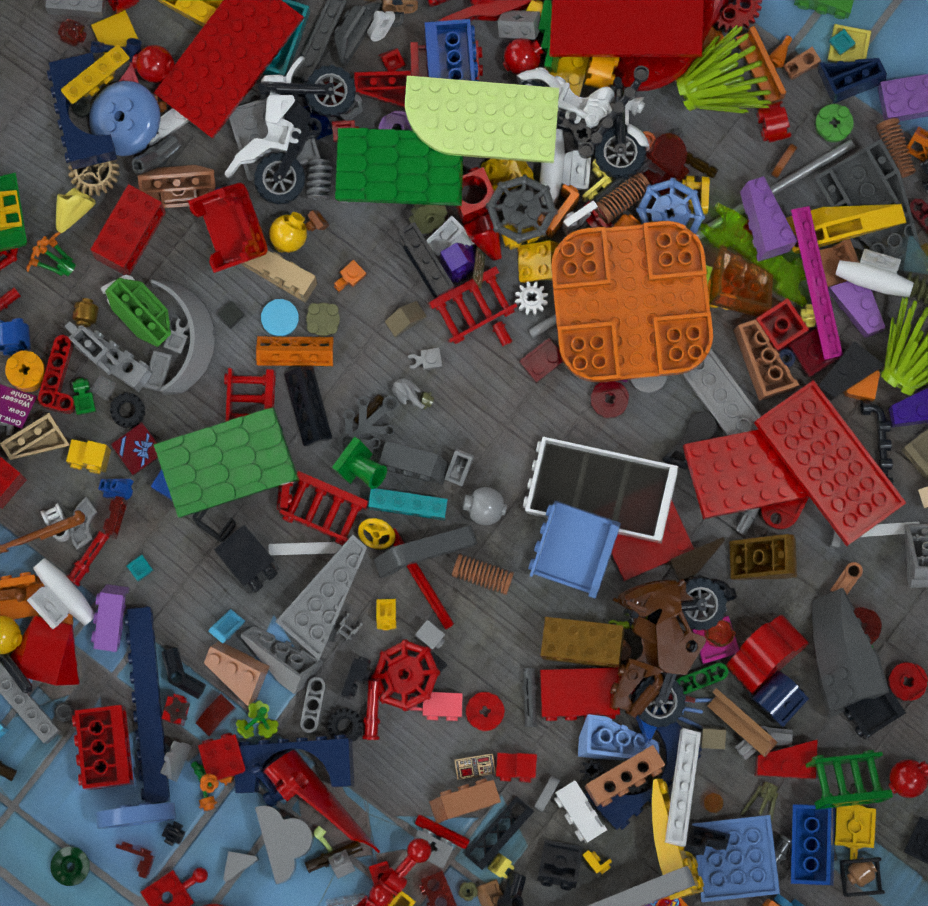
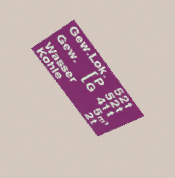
(15, 406)

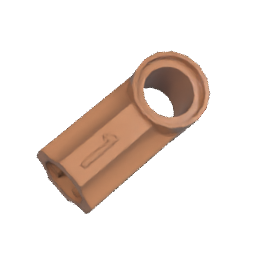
(845, 580)

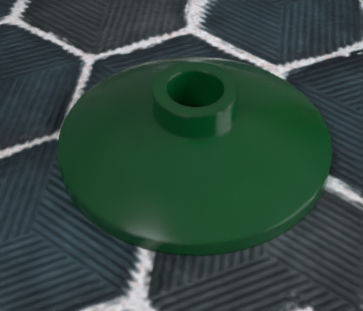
(60, 863)

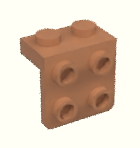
(831, 257)

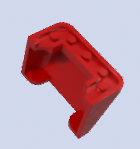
(230, 225)

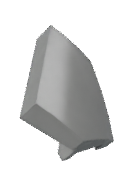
(175, 760)

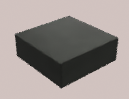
(231, 314)

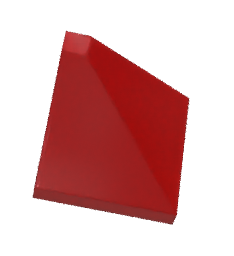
(392, 60)

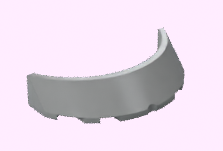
(201, 338)

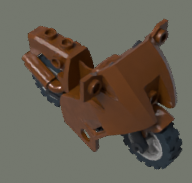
(663, 644)

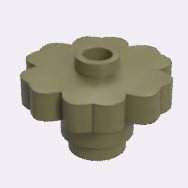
(428, 217)

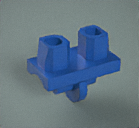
(116, 487)

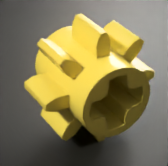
(808, 316)

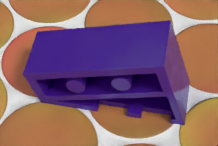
(458, 261)
(910, 410)

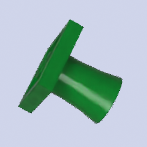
(357, 462)

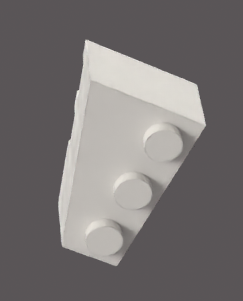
(579, 812)

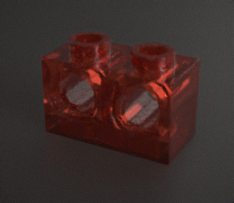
(443, 890)

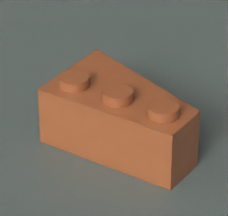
(237, 670)
(464, 800)

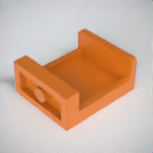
(571, 195)

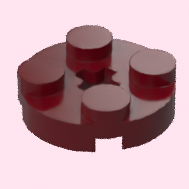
(620, 401)

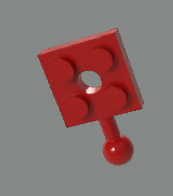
(171, 883)

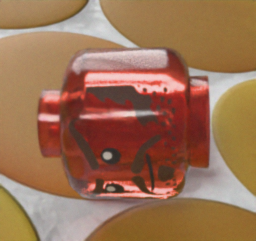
(72, 32)

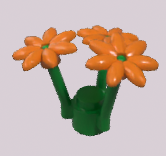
(64, 266)

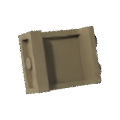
(918, 453)

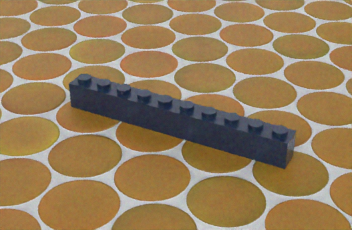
(148, 704)

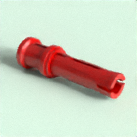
(101, 538)
(371, 720)

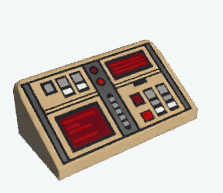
(475, 766)

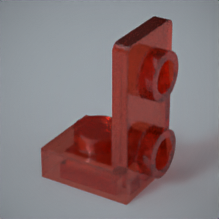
(655, 178)
(144, 866)

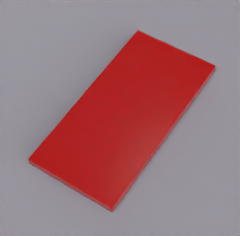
(626, 28)

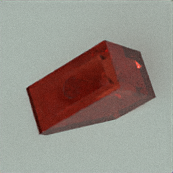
(215, 715)

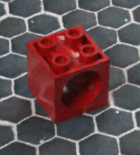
(473, 211)

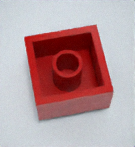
(782, 325)

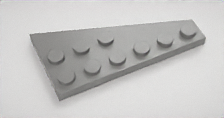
(317, 607)

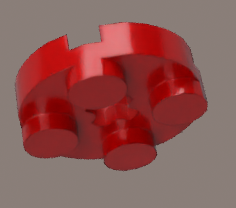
(910, 670)
(491, 702)

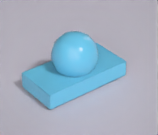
(226, 626)

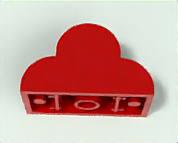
(766, 653)

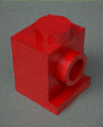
(376, 869)

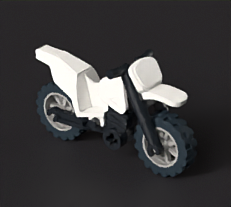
(289, 127)

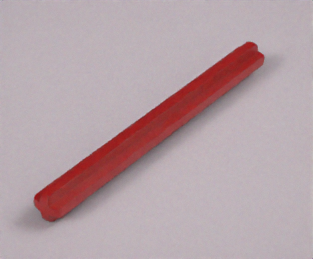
(426, 588)

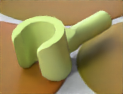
(319, 833)

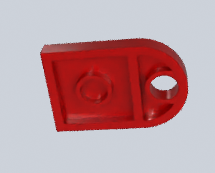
(788, 512)

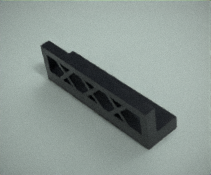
(311, 404)
(504, 838)

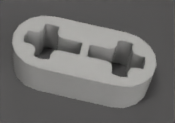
(547, 793)

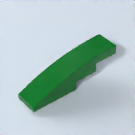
(551, 63)

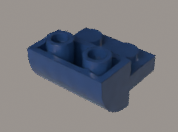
(780, 698)

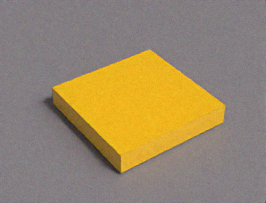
(114, 30)

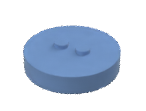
(136, 815)

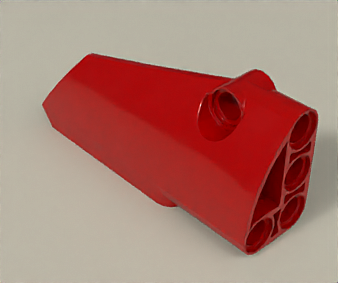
(295, 776)

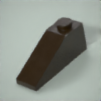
(690, 563)

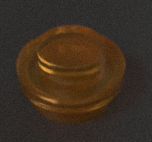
(713, 802)

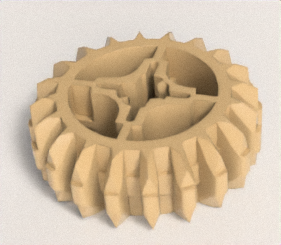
(88, 174)

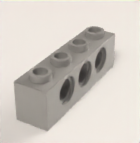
(137, 377)

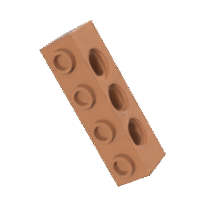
(596, 787)

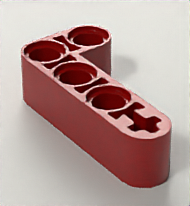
(58, 372)

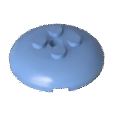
(140, 118)

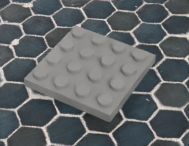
(249, 123)

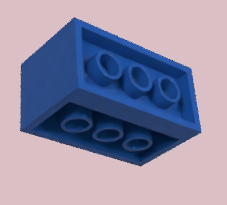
(451, 50)

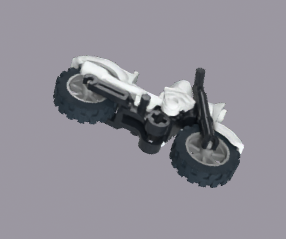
(585, 116)

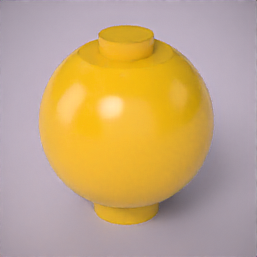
(288, 232)
(9, 635)

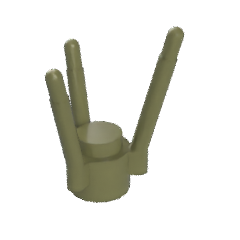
(767, 792)

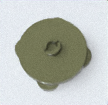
(323, 319)

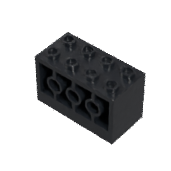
(247, 559)

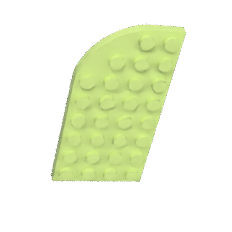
(483, 118)

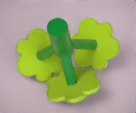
(258, 712)

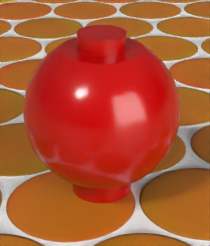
(522, 55)
(153, 63)
(909, 778)

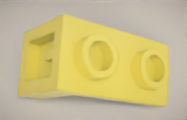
(604, 182)

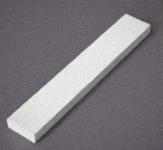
(683, 787)

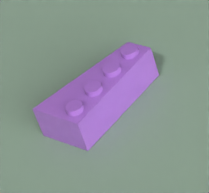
(766, 220)

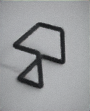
(207, 529)
(876, 860)

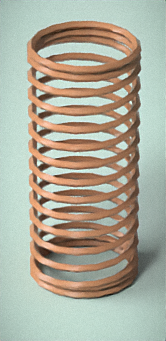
(885, 126)
(604, 209)
(504, 589)

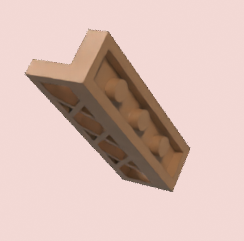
(741, 723)

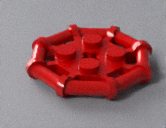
(412, 682)

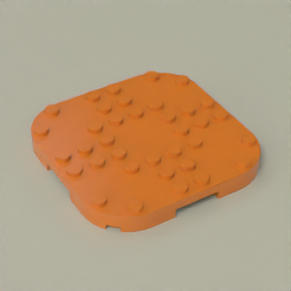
(631, 301)

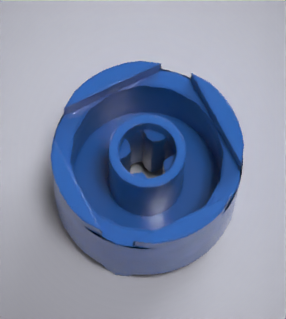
(14, 336)

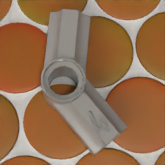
(782, 736)

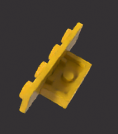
(94, 76)

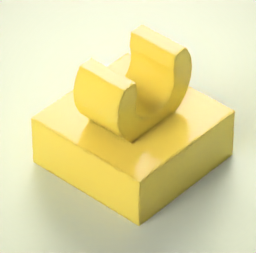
(500, 865)

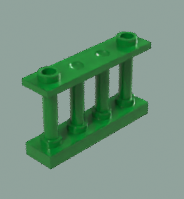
(844, 797)

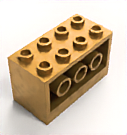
(582, 642)

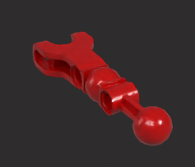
(393, 880)

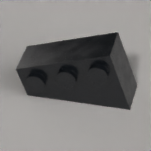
(849, 370)

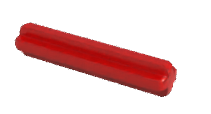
(442, 831)

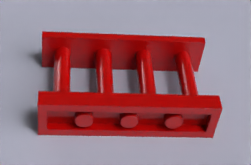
(456, 295)
(267, 398)
(322, 489)

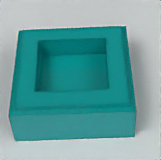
(842, 42)
(140, 568)

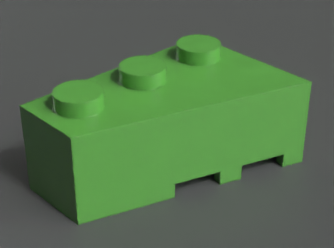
(839, 8)

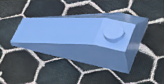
(609, 740)

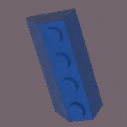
(812, 845)

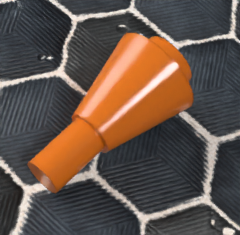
(779, 54)

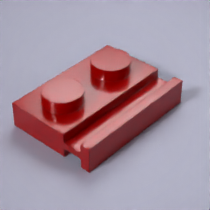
(284, 498)

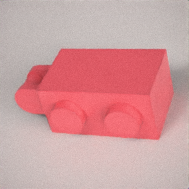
(442, 705)

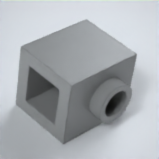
(430, 636)

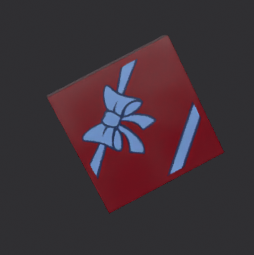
(136, 449)

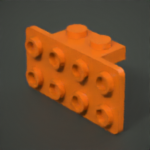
(16, 609)

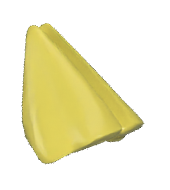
(71, 208)

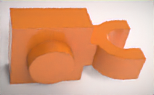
(350, 275)

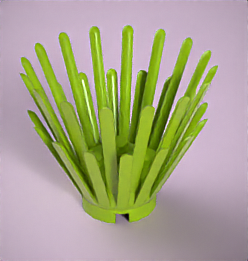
(707, 91)
(911, 368)

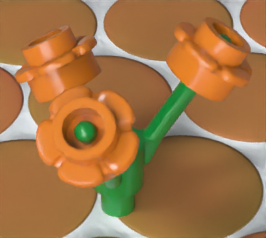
(208, 783)

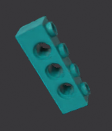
(408, 504)

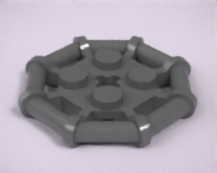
(526, 199)

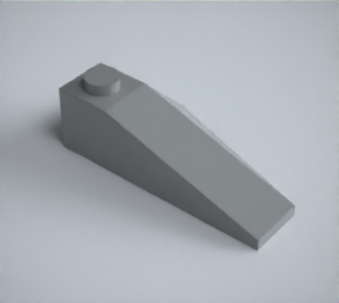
(287, 664)

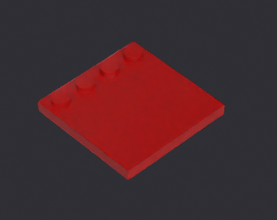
(638, 556)

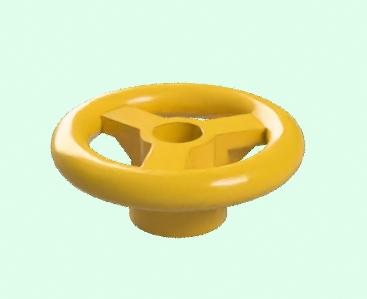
(377, 530)

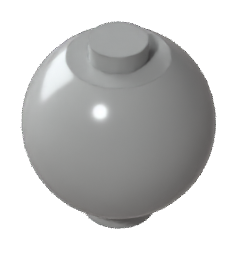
(485, 506)

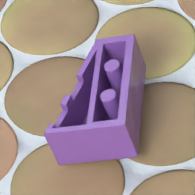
(859, 307)
(109, 618)

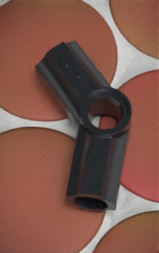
(188, 683)
(513, 891)

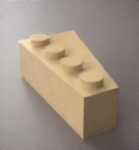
(283, 274)

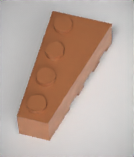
(763, 362)

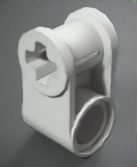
(52, 516)

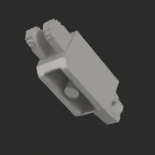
(91, 346)

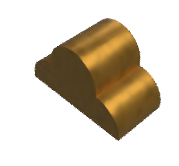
(763, 558)

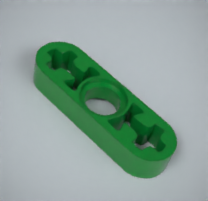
(712, 668)

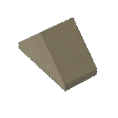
(405, 318)

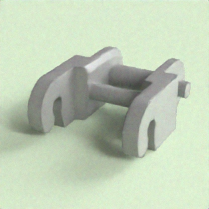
(353, 631)

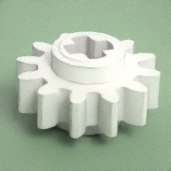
(530, 305)

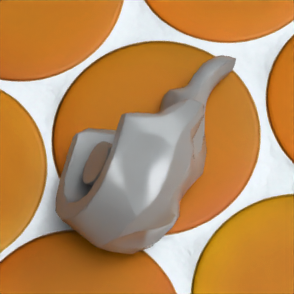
(405, 390)

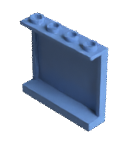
(574, 547)

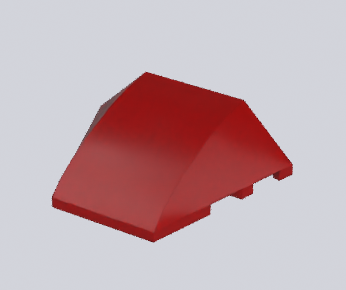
(48, 653)

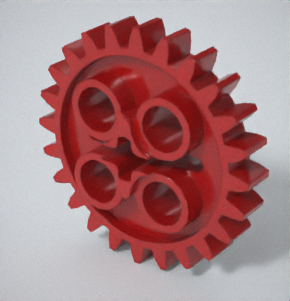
(741, 16)

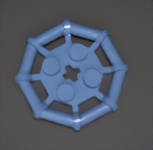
(669, 201)

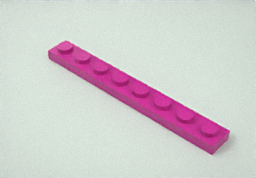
(816, 282)

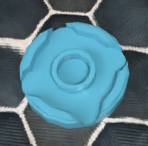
(279, 318)

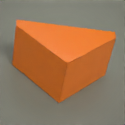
(864, 389)

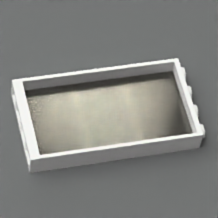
(605, 484)

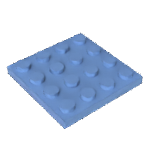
(746, 865)

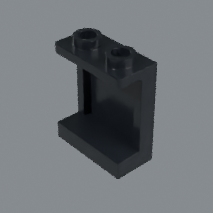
(873, 714)

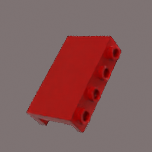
(577, 693)

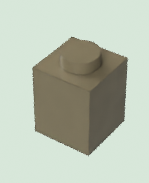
(713, 737)

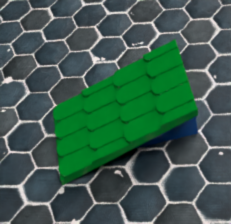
(395, 169)
(226, 462)

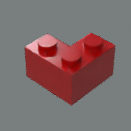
(516, 766)

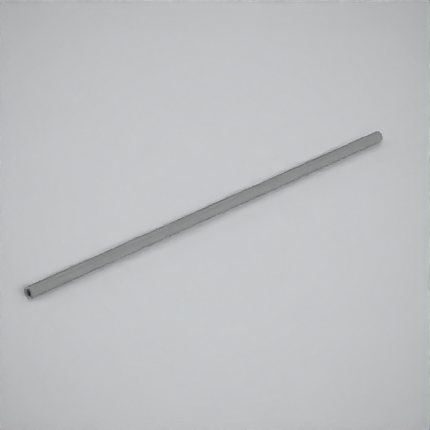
(717, 223)

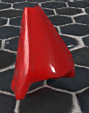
(482, 234)

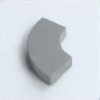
(81, 534)

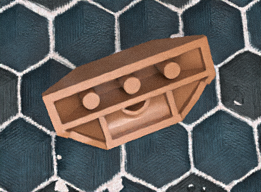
(177, 184)

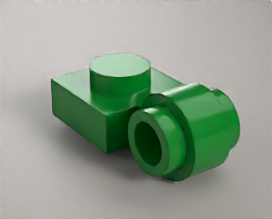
(84, 401)

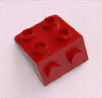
(222, 756)

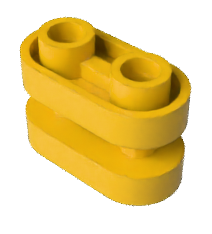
(703, 186)

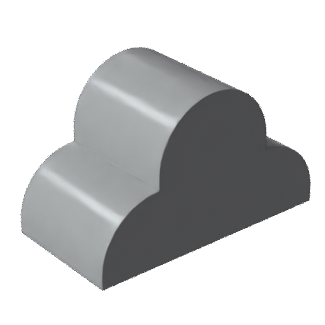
(917, 555)
(284, 841)

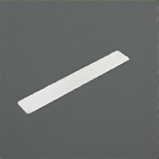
(888, 529)
(304, 548)

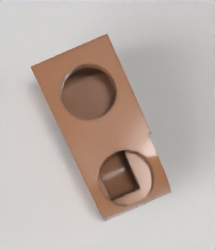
(802, 63)

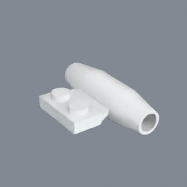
(567, 169)
(876, 273)
(58, 597)

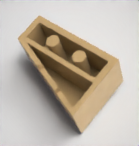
(35, 439)

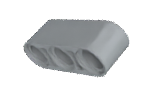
(313, 695)

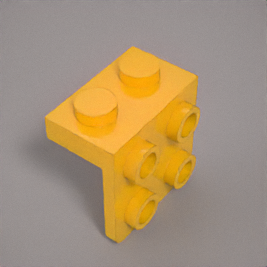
(505, 170)
(536, 261)

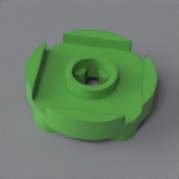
(826, 130)

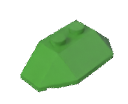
(139, 310)

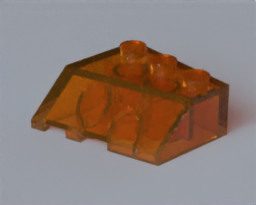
(740, 284)

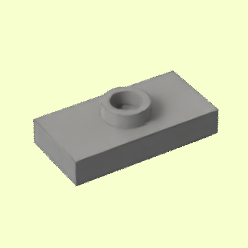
(159, 368)

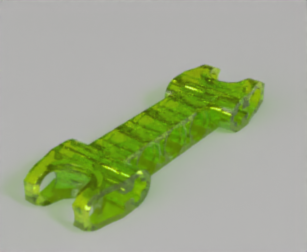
(734, 235)

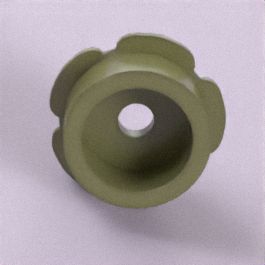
(426, 399)
(468, 896)

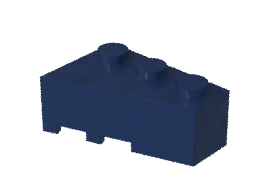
(851, 78)

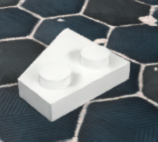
(575, 220)
(447, 235)

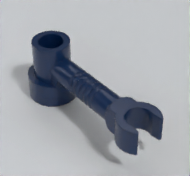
(132, 47)
(271, 797)

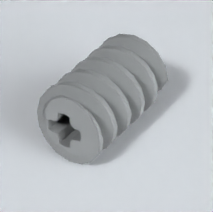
(318, 179)

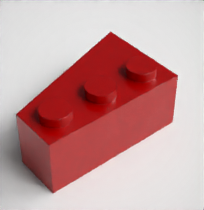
(383, 86)
(788, 762)

